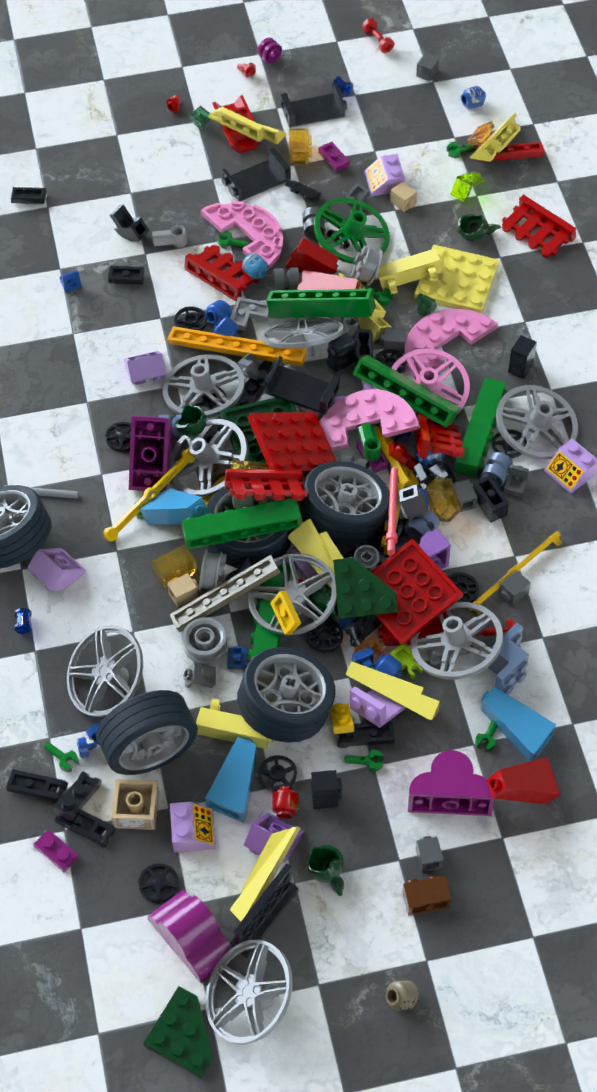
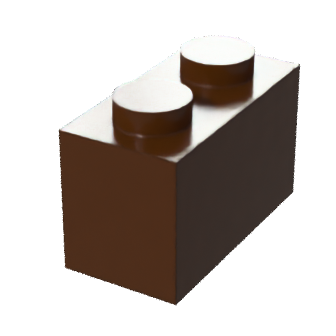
(426, 895)

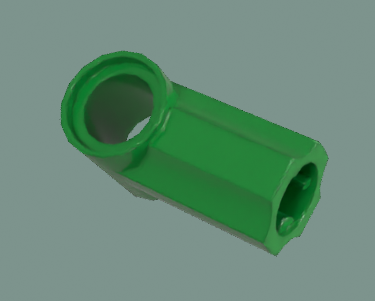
(370, 442)

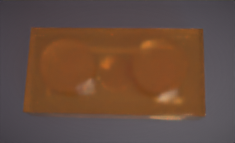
(481, 134)

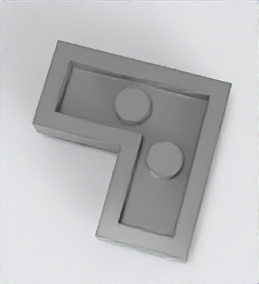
(246, 309)

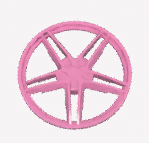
(429, 376)

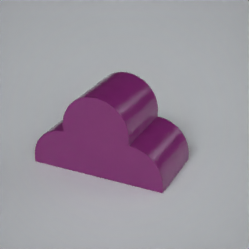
(149, 451)
(450, 788)
(191, 933)

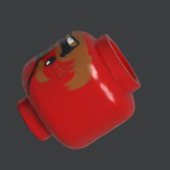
(285, 802)

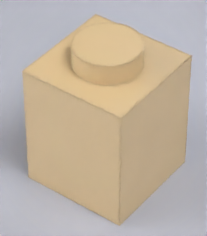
(403, 196)
(183, 590)

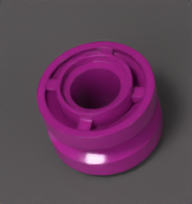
(269, 50)

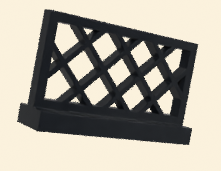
(266, 909)

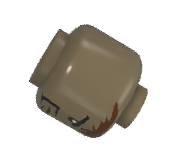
(402, 995)

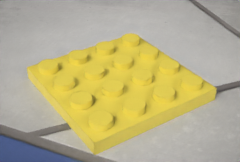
(463, 282)

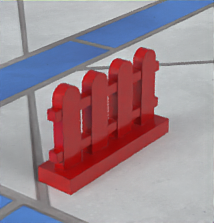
(543, 218)
(214, 276)
(437, 438)
(265, 483)

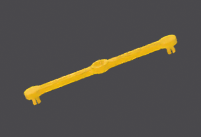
(111, 533)
(553, 538)

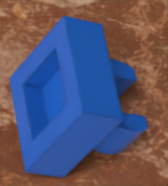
(364, 657)
(237, 658)

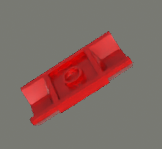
(237, 140)

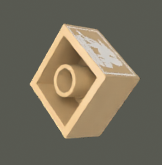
(135, 804)

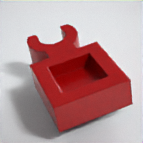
(400, 454)

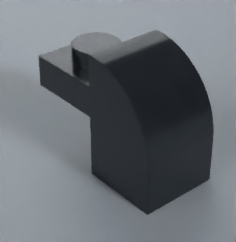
(127, 227)
(426, 476)

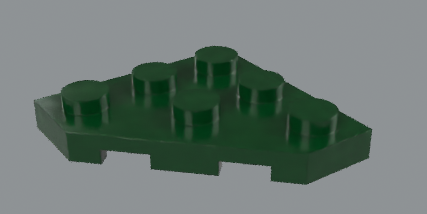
(361, 591)
(182, 1034)

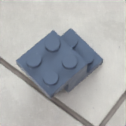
(511, 662)

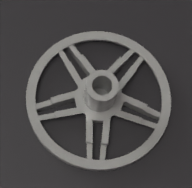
(303, 337)
(204, 384)
(536, 419)
(207, 456)
(297, 592)
(457, 638)
(107, 671)
(251, 992)

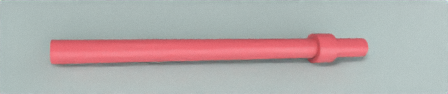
(391, 536)

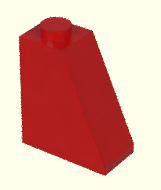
(312, 258)

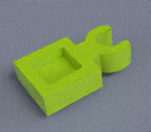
(407, 659)

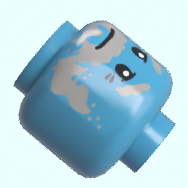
(255, 266)

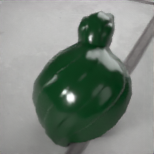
(475, 227)
(191, 421)
(321, 599)
(326, 865)

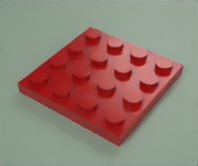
(291, 440)
(420, 588)

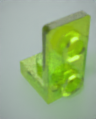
(464, 183)

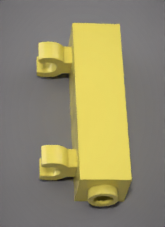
(410, 269)
(227, 726)

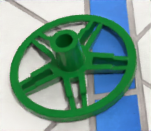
(351, 228)

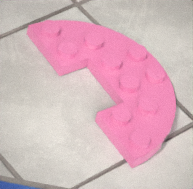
(254, 222)
(441, 328)
(365, 407)

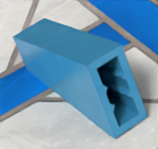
(173, 507)
(519, 723)
(233, 783)

